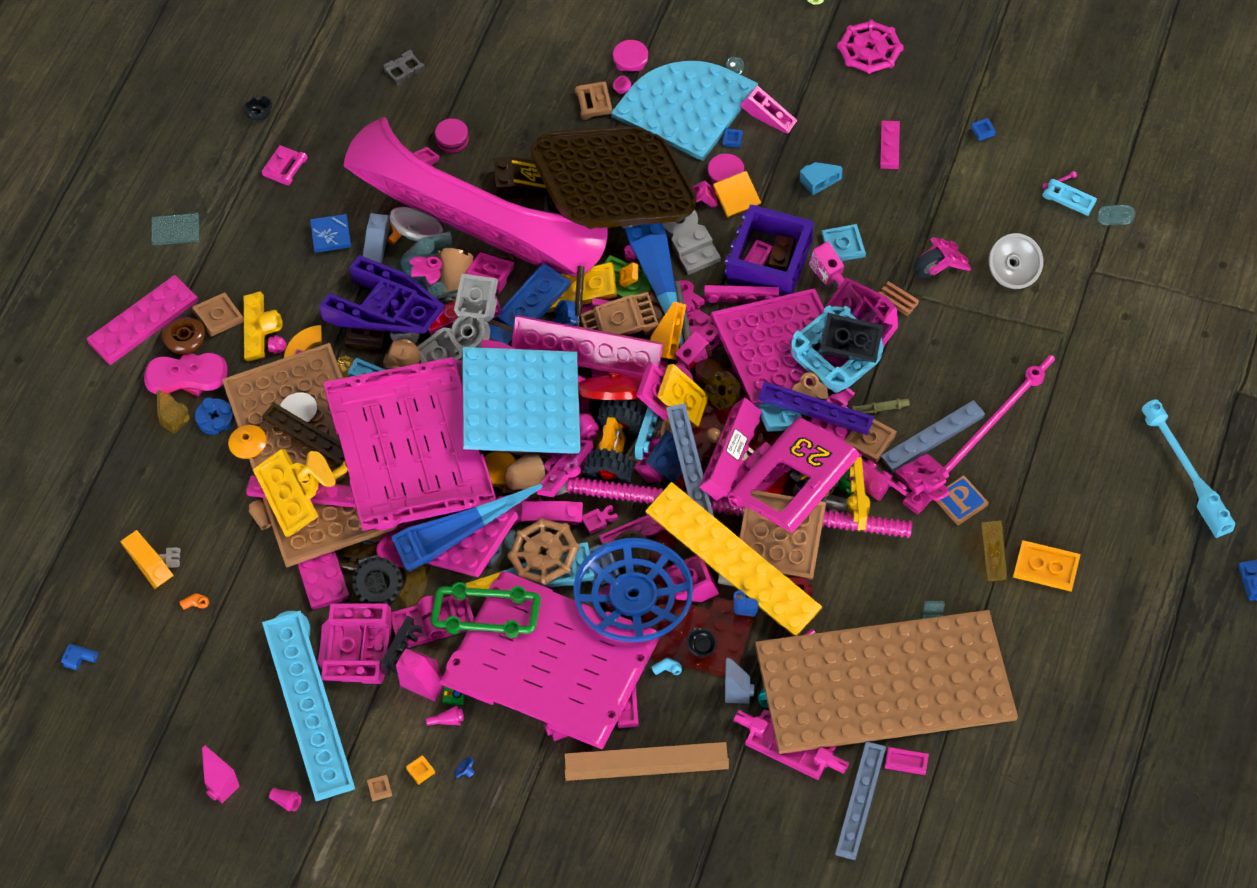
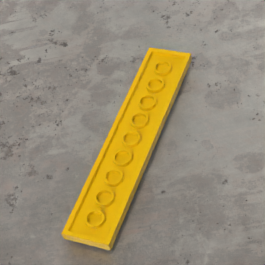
(733, 559)

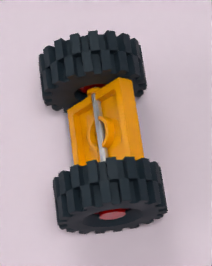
(619, 423)

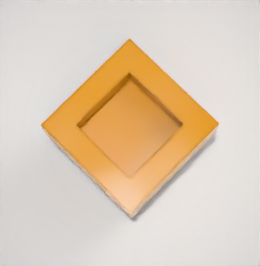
(628, 274)
(420, 769)

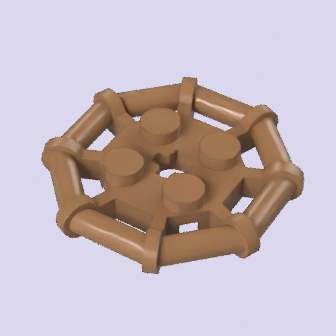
(542, 541)

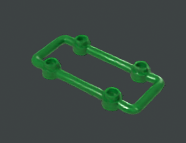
(511, 627)

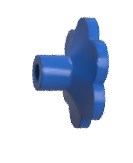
(464, 768)

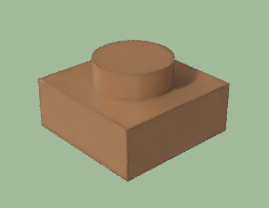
(379, 788)

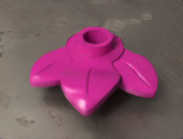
(426, 267)

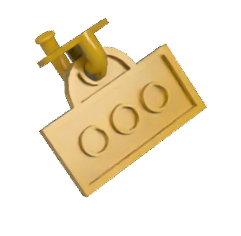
(287, 487)

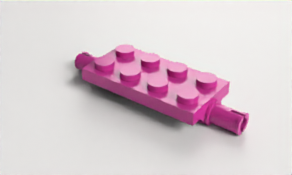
(808, 762)

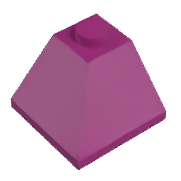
(703, 581)
(218, 776)

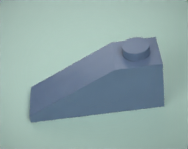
(376, 237)
(737, 684)

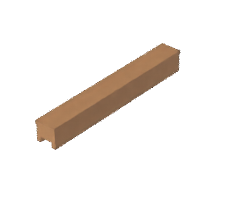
(646, 761)

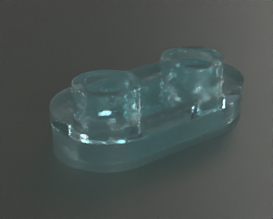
(1116, 215)

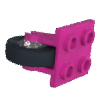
(940, 257)

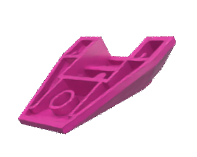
(867, 306)

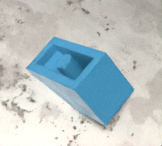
(819, 176)

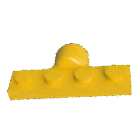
(258, 325)
(858, 503)

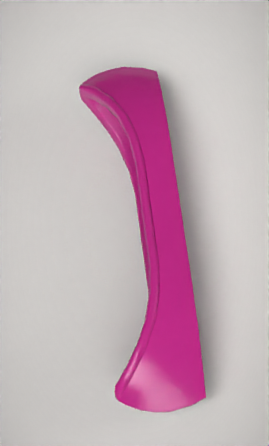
(524, 232)

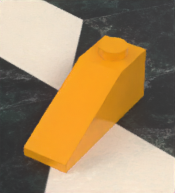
(670, 330)
(146, 559)

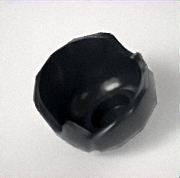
(258, 109)
(701, 642)

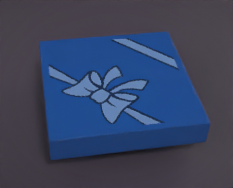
(330, 233)

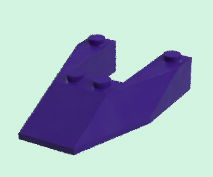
(393, 306)

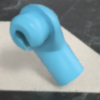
(669, 665)

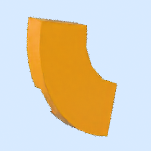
(304, 340)

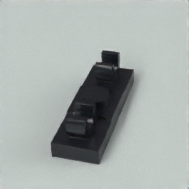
(399, 645)

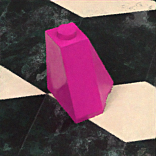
(419, 674)

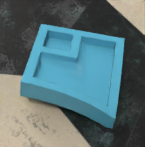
(775, 417)

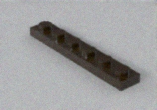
(304, 433)

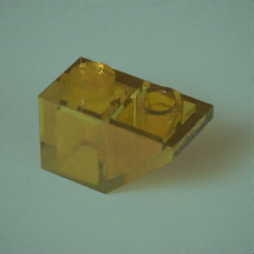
(170, 413)

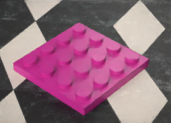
(476, 550)

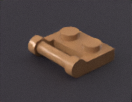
(599, 99)

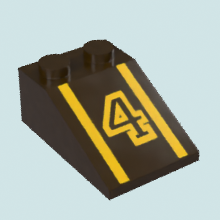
(517, 178)

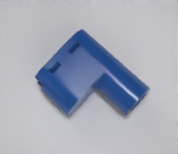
(743, 605)
(75, 654)

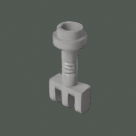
(171, 557)

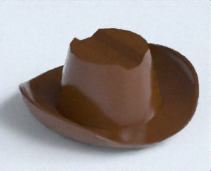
(184, 335)

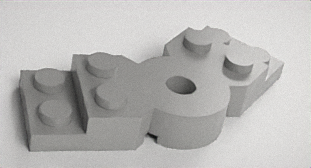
(691, 243)
(475, 308)

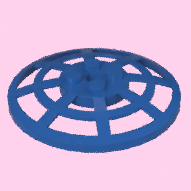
(629, 582)

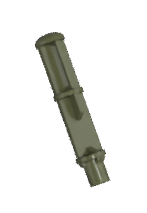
(882, 406)

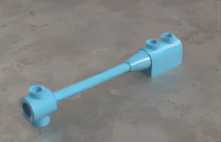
(1209, 501)

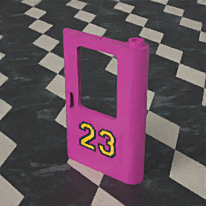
(807, 451)

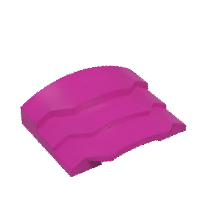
(355, 643)

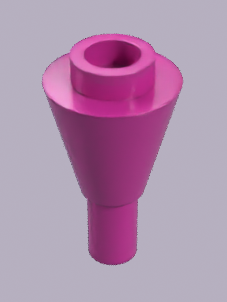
(450, 717)

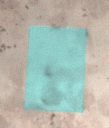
(175, 229)

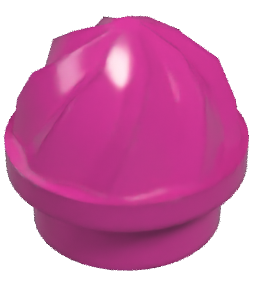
(276, 344)

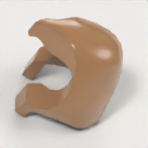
(525, 472)

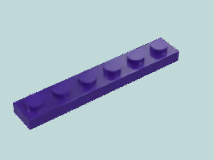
(815, 408)

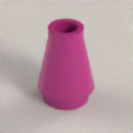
(287, 799)

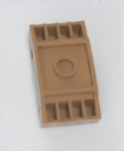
(623, 316)

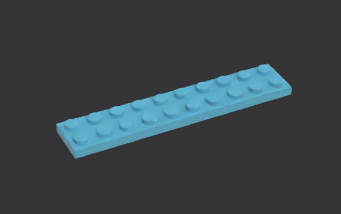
(308, 706)

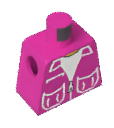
(827, 265)

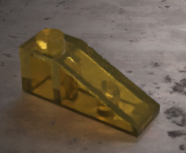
(994, 550)

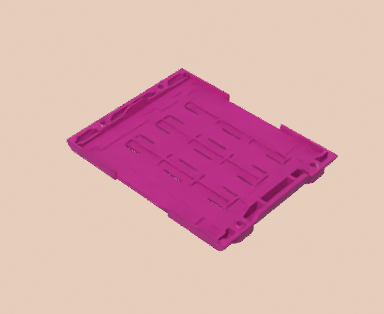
(358, 436)
(552, 702)

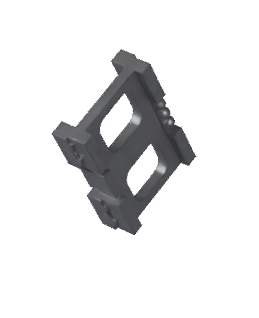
(400, 63)

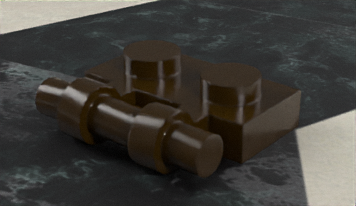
(357, 552)

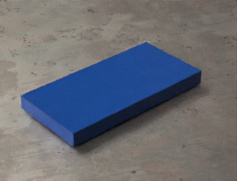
(535, 295)

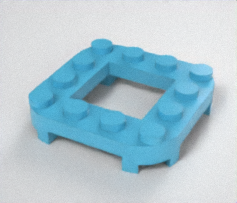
(833, 378)

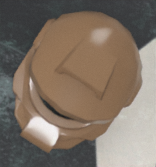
(401, 354)

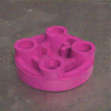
(630, 55)
(724, 167)

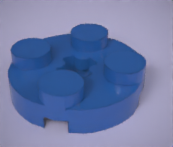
(565, 313)
(214, 406)

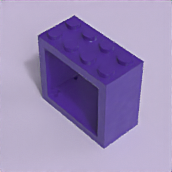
(771, 222)

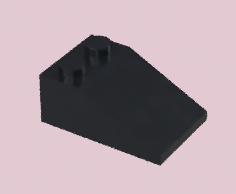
(850, 338)

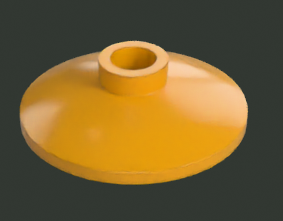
(247, 448)

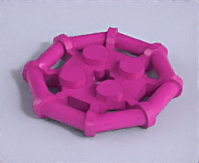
(870, 38)

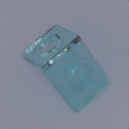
(933, 609)

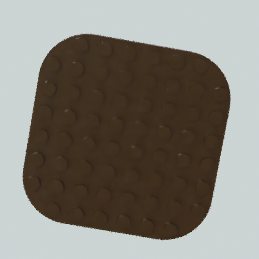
(613, 177)

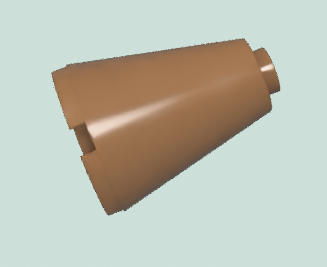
(453, 265)

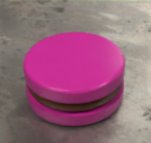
(451, 135)

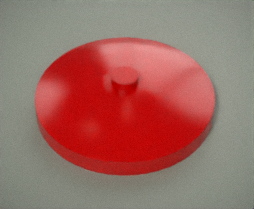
(610, 387)

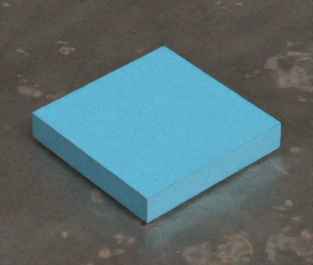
(845, 242)

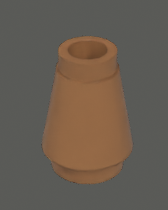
(259, 513)

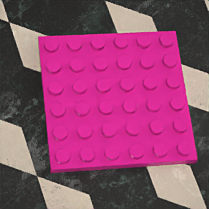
(761, 338)

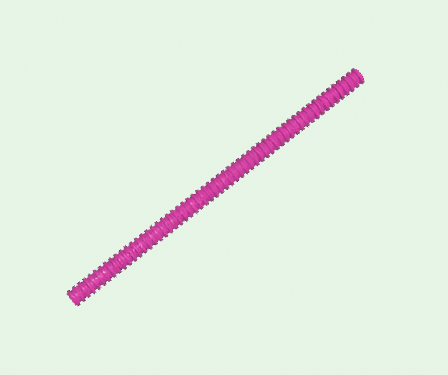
(722, 505)

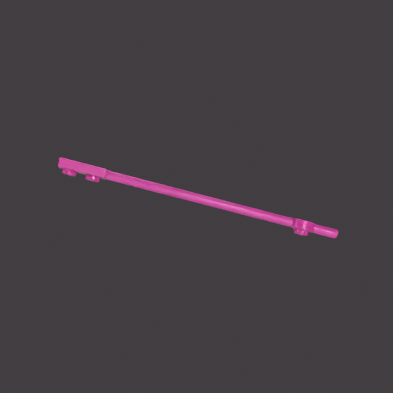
(919, 501)

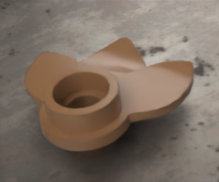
(816, 388)

